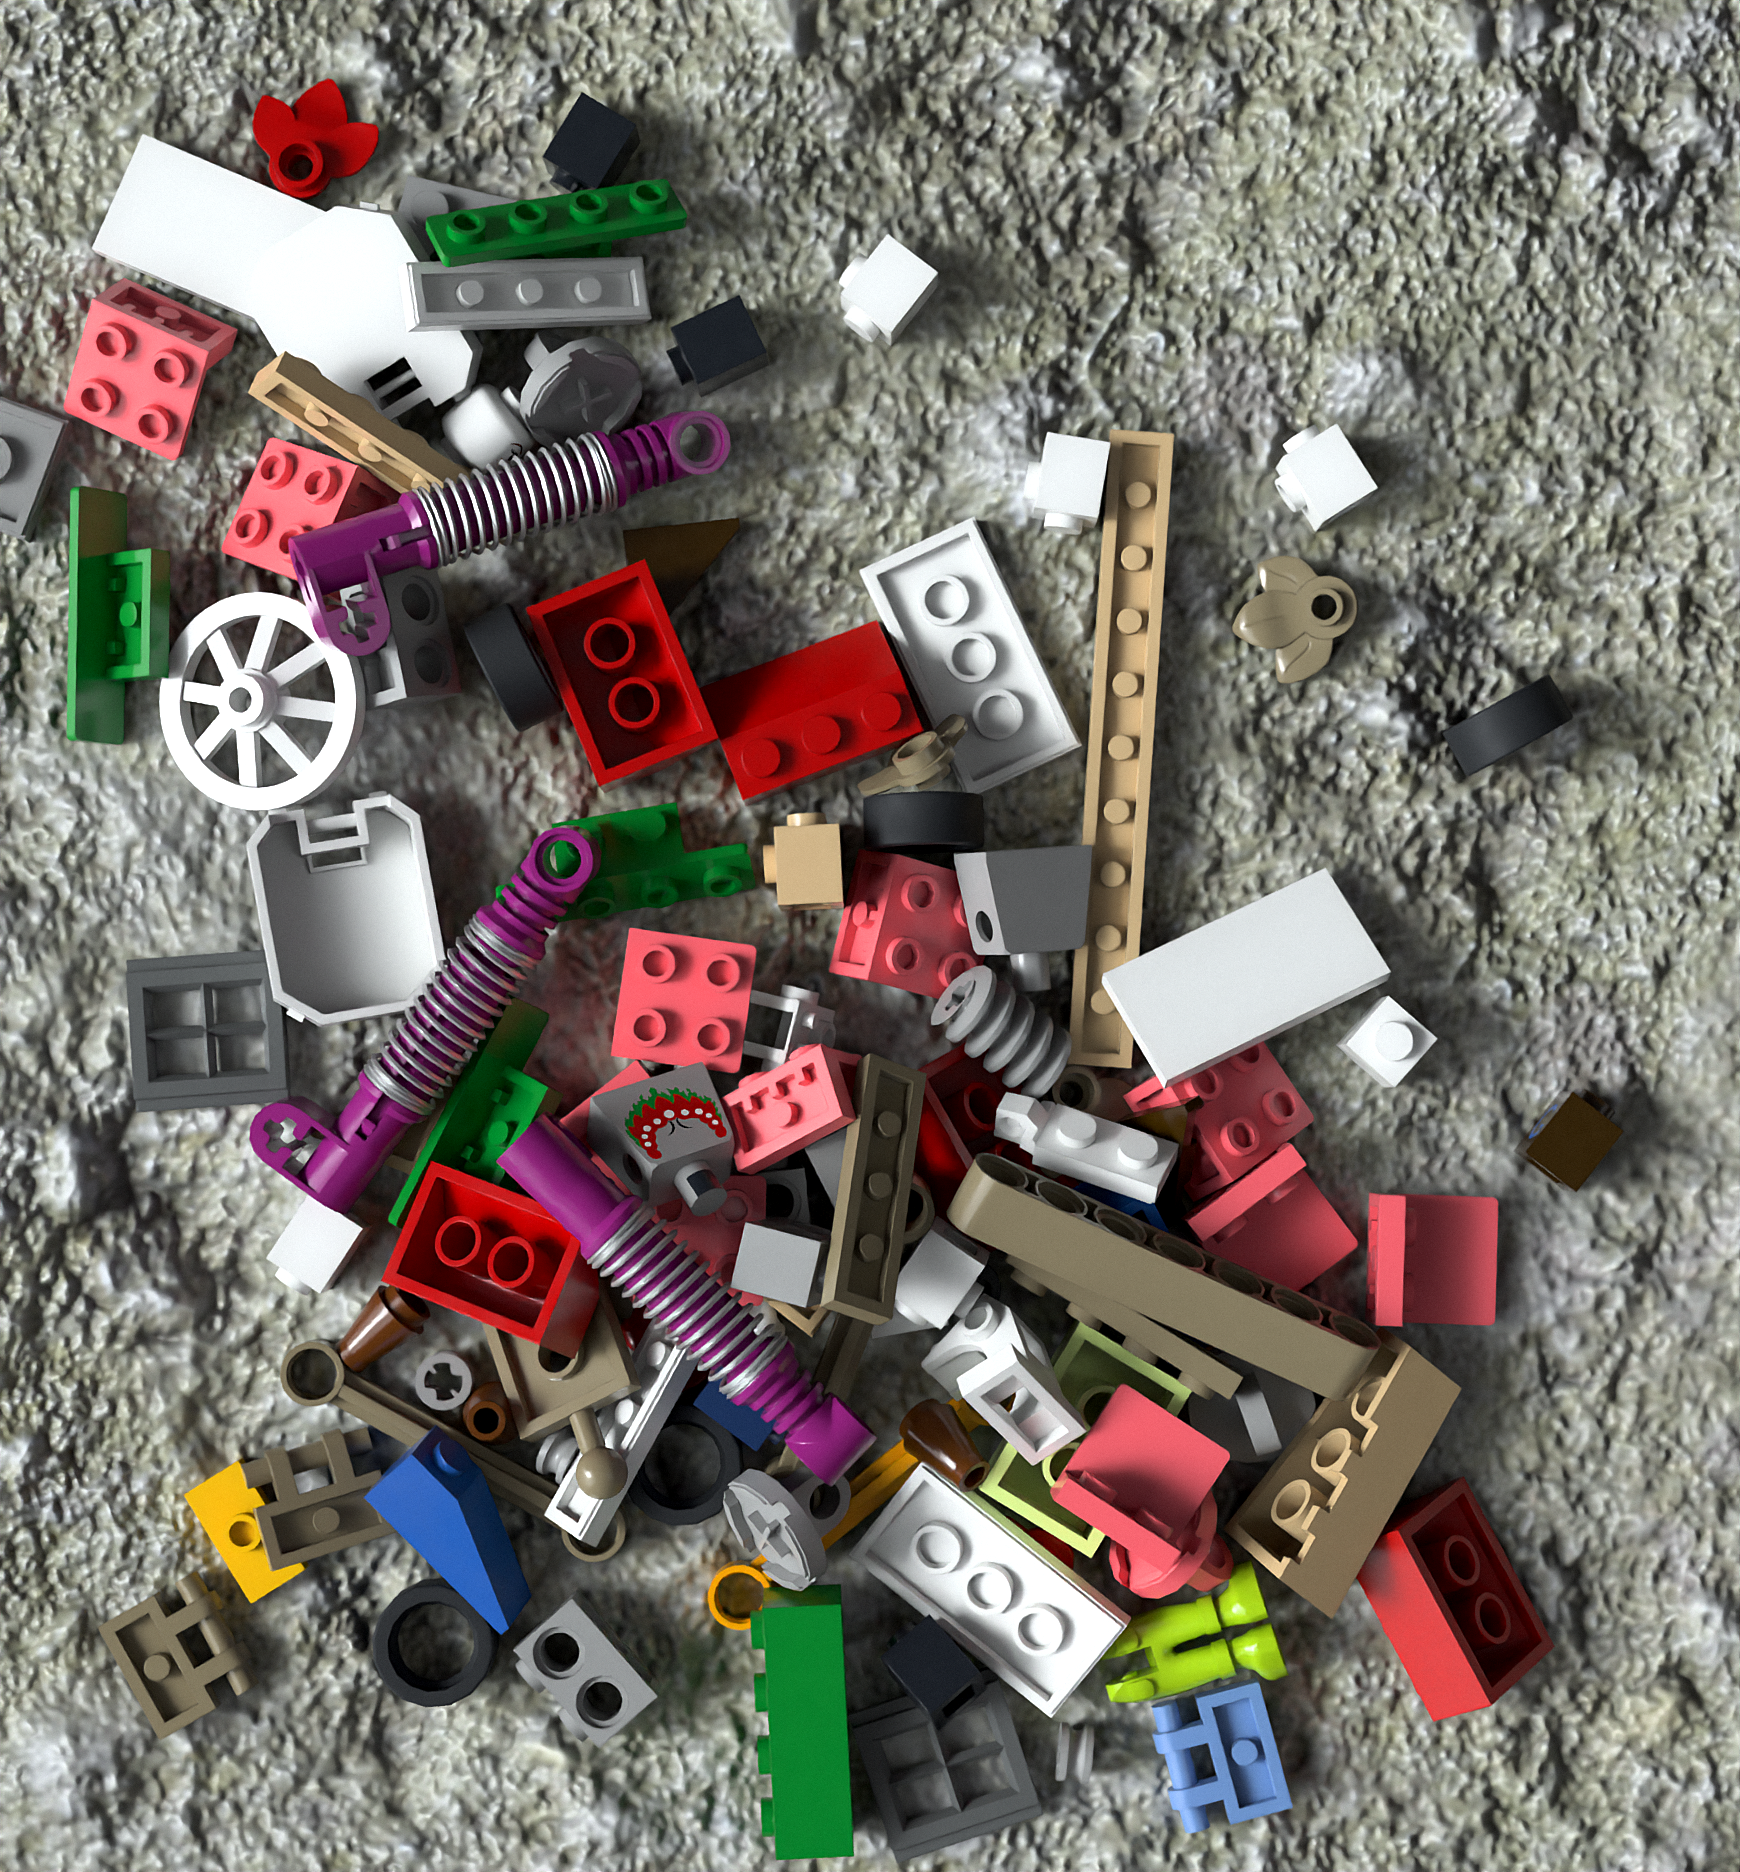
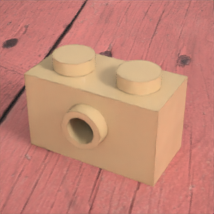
(806, 864)

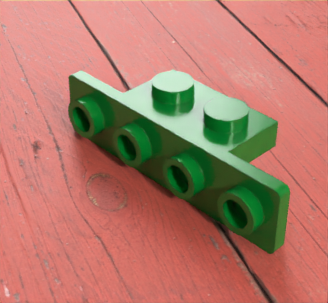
(556, 226)
(113, 615)
(647, 864)
(488, 1106)

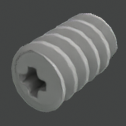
(1005, 1026)

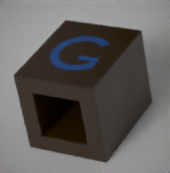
(1570, 1138)

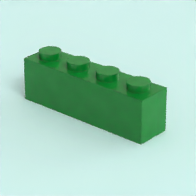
(806, 1722)

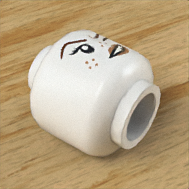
(486, 428)

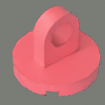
(1202, 1563)

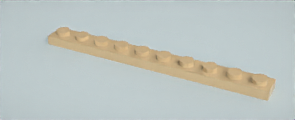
(1121, 734)

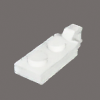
(1087, 1146)

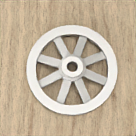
(269, 704)

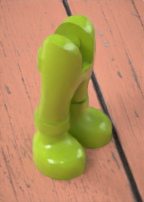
(1170, 1625)

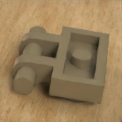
(322, 1518)
(161, 1664)

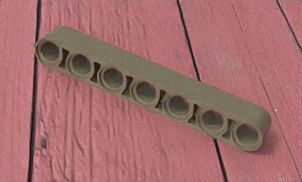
(1162, 1277)

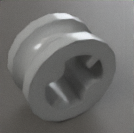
(431, 1393)
(558, 1453)
(1074, 1752)

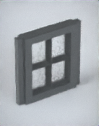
(205, 1032)
(947, 1781)

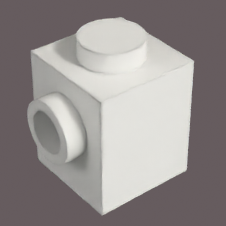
(885, 290)
(1322, 475)
(1067, 482)
(940, 1276)

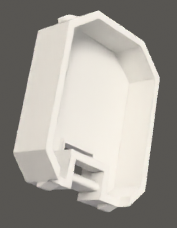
(339, 304)
(352, 933)

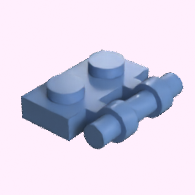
(1241, 1750)

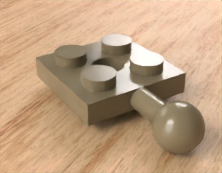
(551, 1400)

